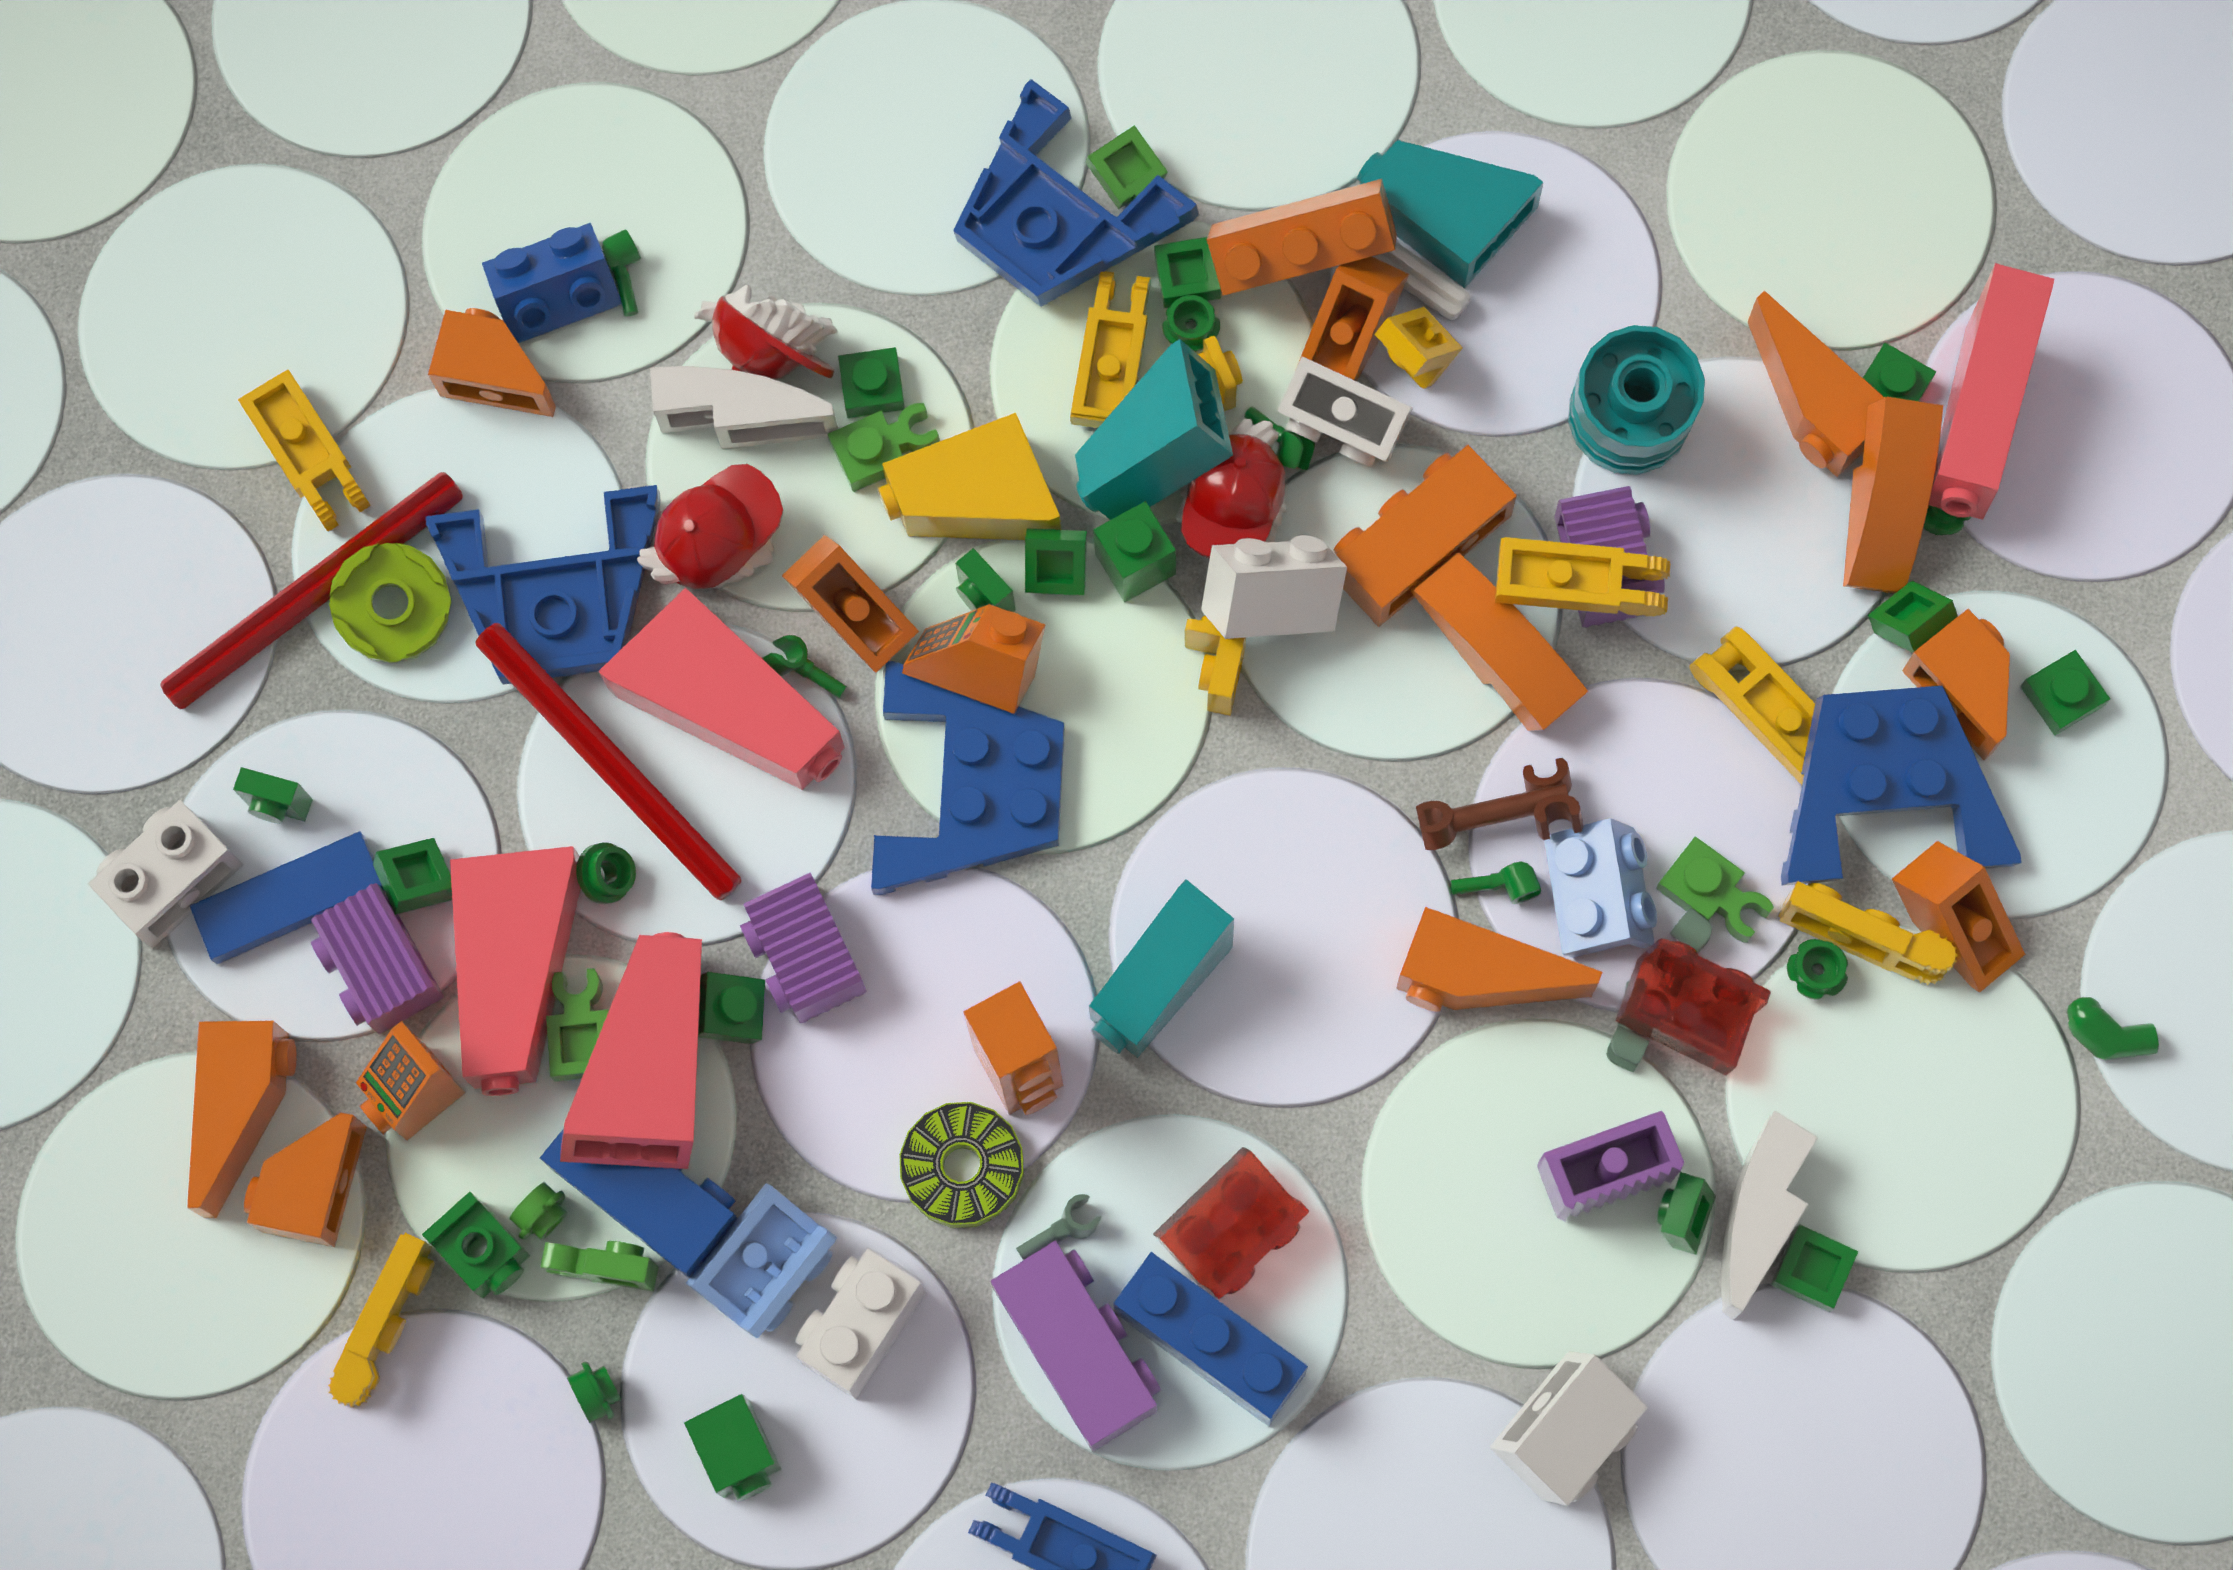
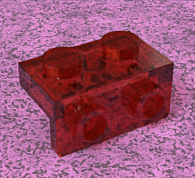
(1691, 1004)
(1231, 1225)

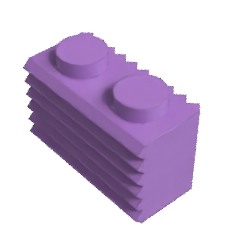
(1607, 520)
(804, 949)
(375, 959)
(1610, 1165)

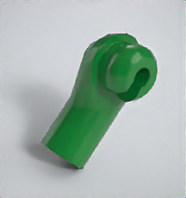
(2104, 1036)

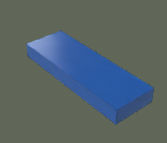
(283, 897)

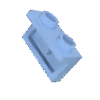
(1600, 888)
(763, 1262)

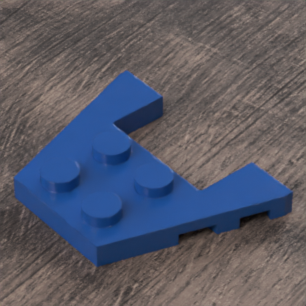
(1044, 228)
(560, 609)
(1890, 756)
(995, 791)

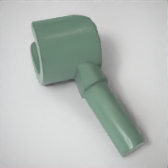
(1693, 930)
(1626, 1047)
(1061, 1229)

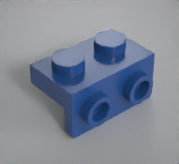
(551, 282)

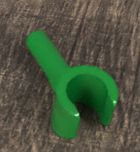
(620, 252)
(1293, 448)
(798, 661)
(1517, 879)

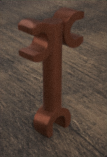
(1543, 798)

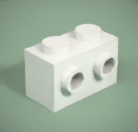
(1344, 409)
(1273, 587)
(163, 873)
(860, 1321)
(1569, 1428)

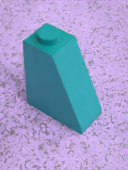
(1452, 205)
(1156, 436)
(1162, 970)

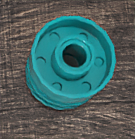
(1644, 367)

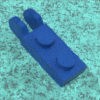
(1058, 1538)

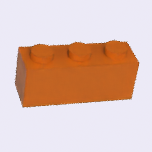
(1302, 237)
(1422, 529)
(1015, 1050)

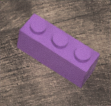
(1077, 1344)

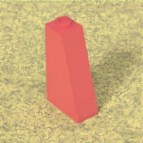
(1988, 390)
(719, 690)
(509, 941)
(642, 1073)

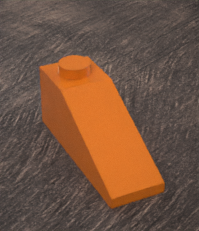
(1815, 387)
(1477, 968)
(235, 1097)

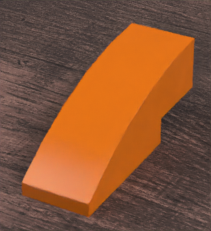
(1891, 493)
(1499, 643)

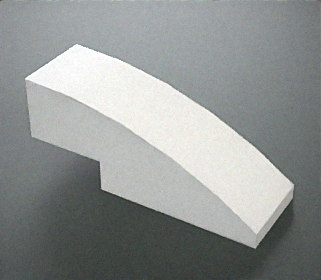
(739, 406)
(1762, 1209)

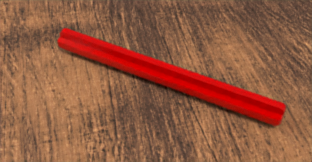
(304, 594)
(608, 761)

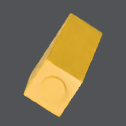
(971, 486)

